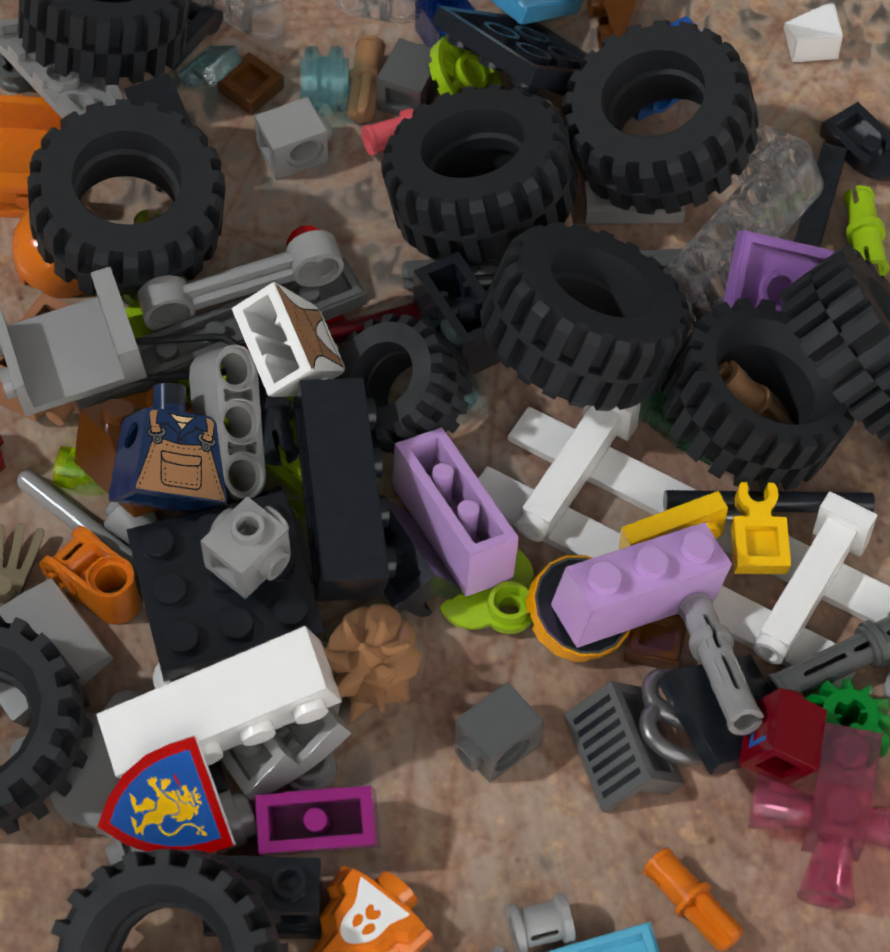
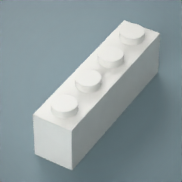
(226, 702)

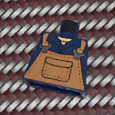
(168, 457)

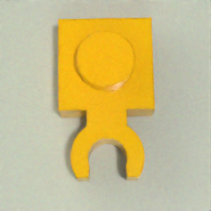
(758, 538)

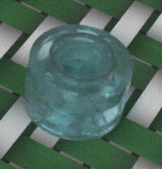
(325, 78)

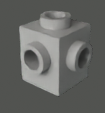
(247, 546)

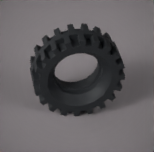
(56, 722)
(170, 879)

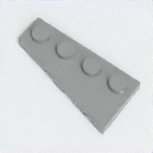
(60, 92)

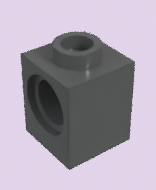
(406, 78)
(497, 733)

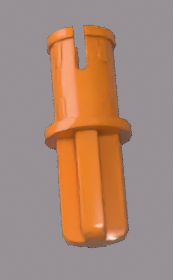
(693, 900)

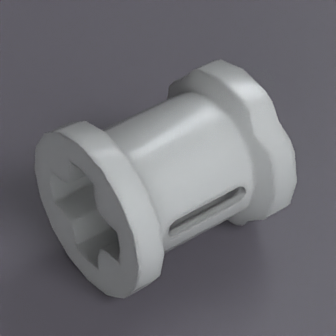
(540, 923)

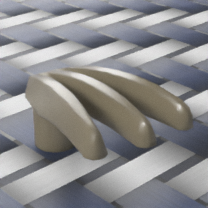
(11, 578)

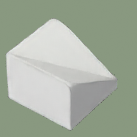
(814, 35)

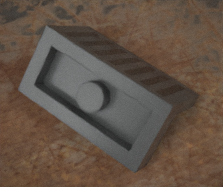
(614, 749)

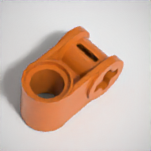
(88, 570)

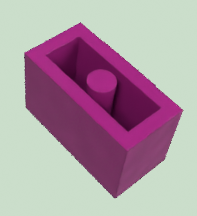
(317, 821)

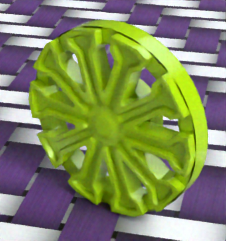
(460, 68)

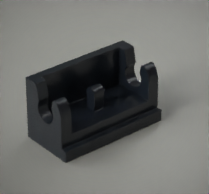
(418, 566)

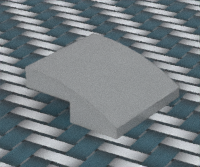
(54, 614)
(285, 756)

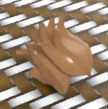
(373, 658)

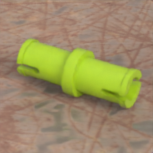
(865, 228)

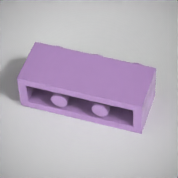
(454, 511)
(638, 583)

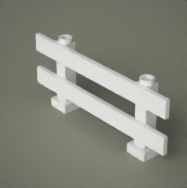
(586, 455)

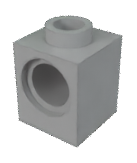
(292, 138)

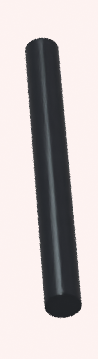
(787, 500)

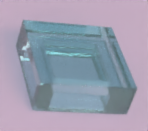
(210, 66)

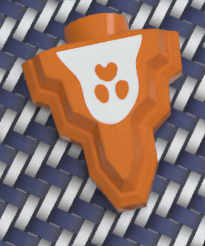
(370, 915)

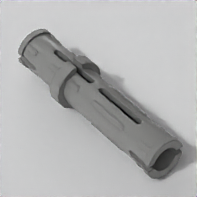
(712, 646)

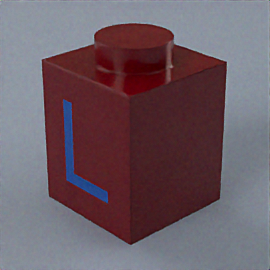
(788, 740)

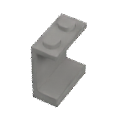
(70, 350)

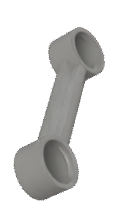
(309, 260)

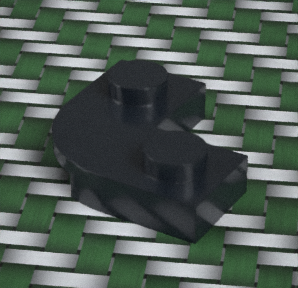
(863, 137)

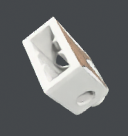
(291, 346)

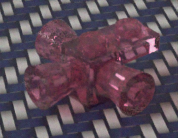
(834, 817)

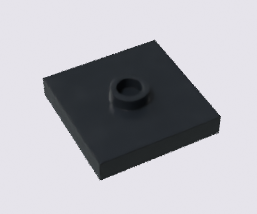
(701, 715)

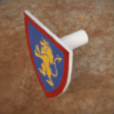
(168, 803)

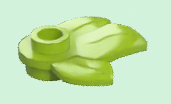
(484, 607)

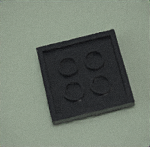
(525, 51)
(199, 616)

